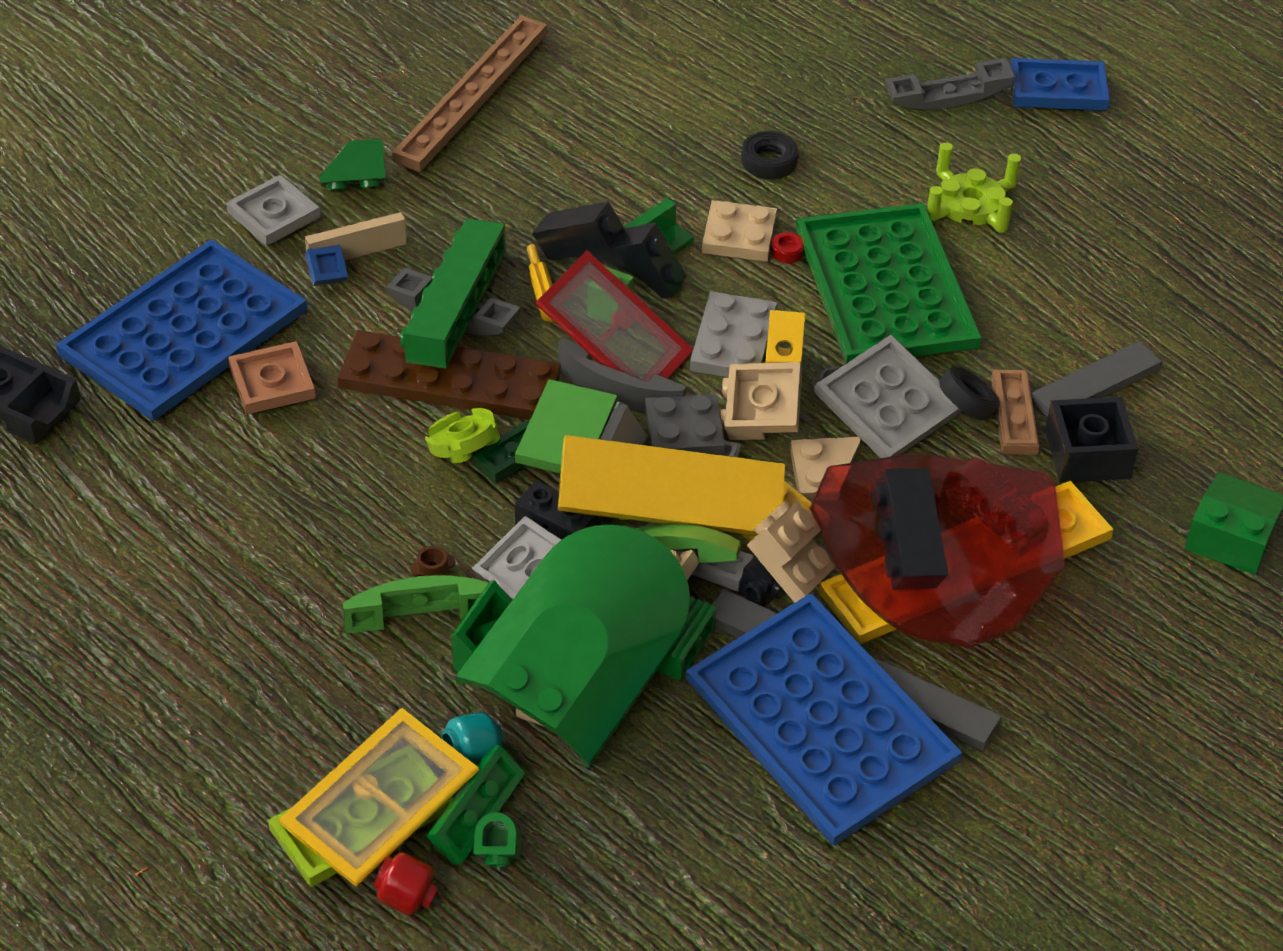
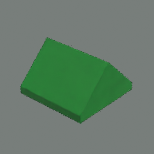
(478, 623)

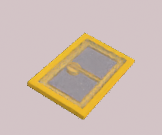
(378, 796)

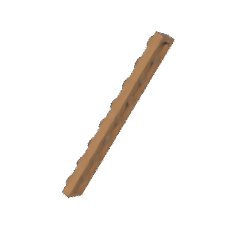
(469, 94)

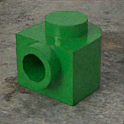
(497, 840)

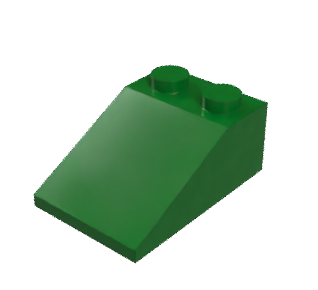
(1235, 523)

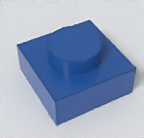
(326, 265)

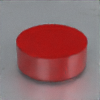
(787, 247)

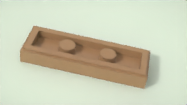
(1015, 412)

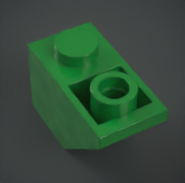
(356, 163)

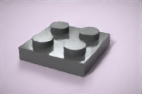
(685, 423)

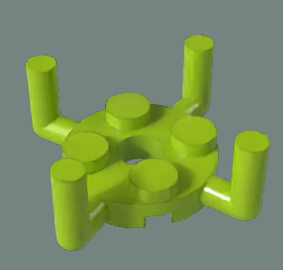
(958, 193)

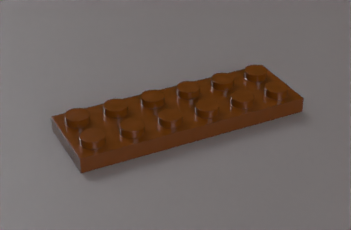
(471, 380)

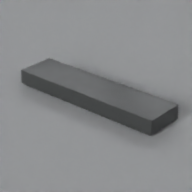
(1100, 377)

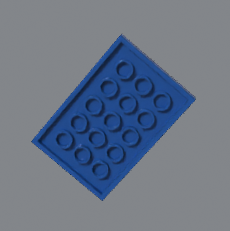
(181, 329)
(823, 718)

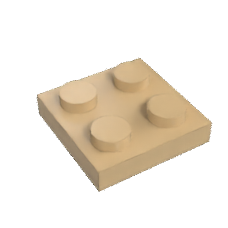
(739, 230)

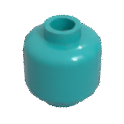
(473, 735)

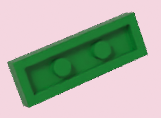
(478, 797)

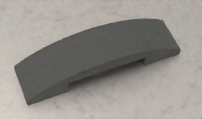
(952, 91)
(487, 320)
(632, 391)

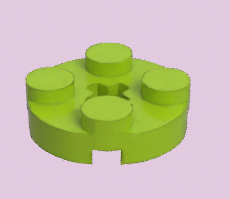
(460, 436)

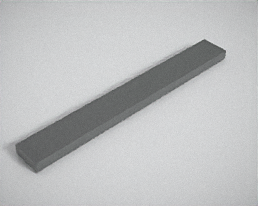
(948, 711)

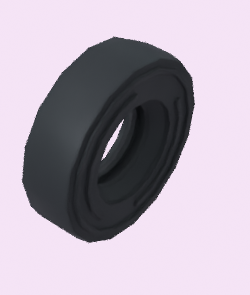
(765, 167)
(969, 393)

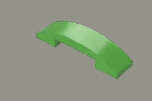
(710, 543)
(410, 596)

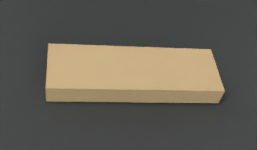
(363, 237)

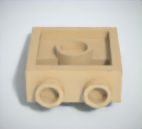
(761, 399)
(789, 551)

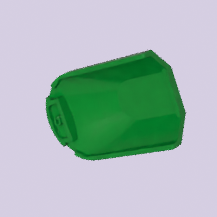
(585, 634)

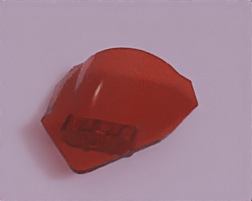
(996, 540)

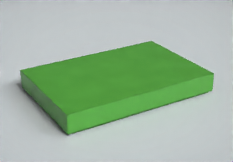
(562, 412)

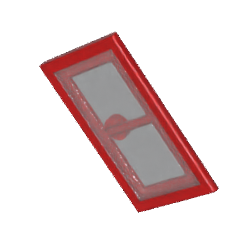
(612, 322)

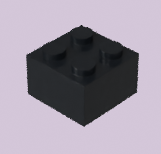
(1091, 439)

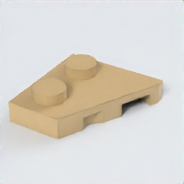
(813, 457)

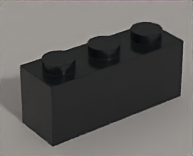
(910, 529)

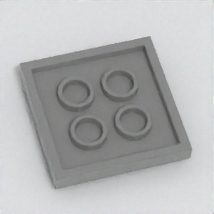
(887, 398)

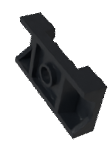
(33, 396)

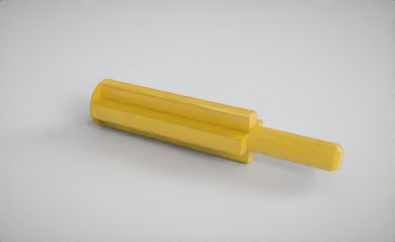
(539, 276)

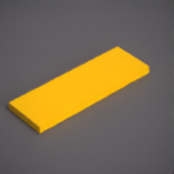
(667, 485)

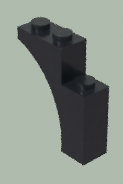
(598, 229)

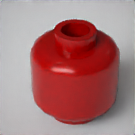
(405, 884)

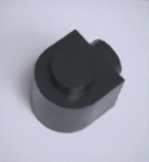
(759, 584)

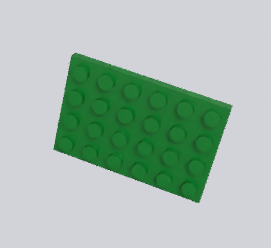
(887, 277)

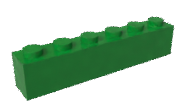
(454, 293)

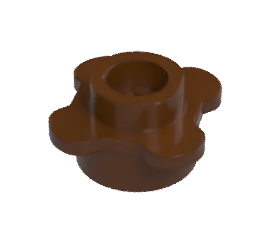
(432, 561)

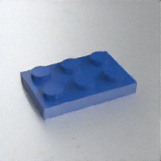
(1059, 84)

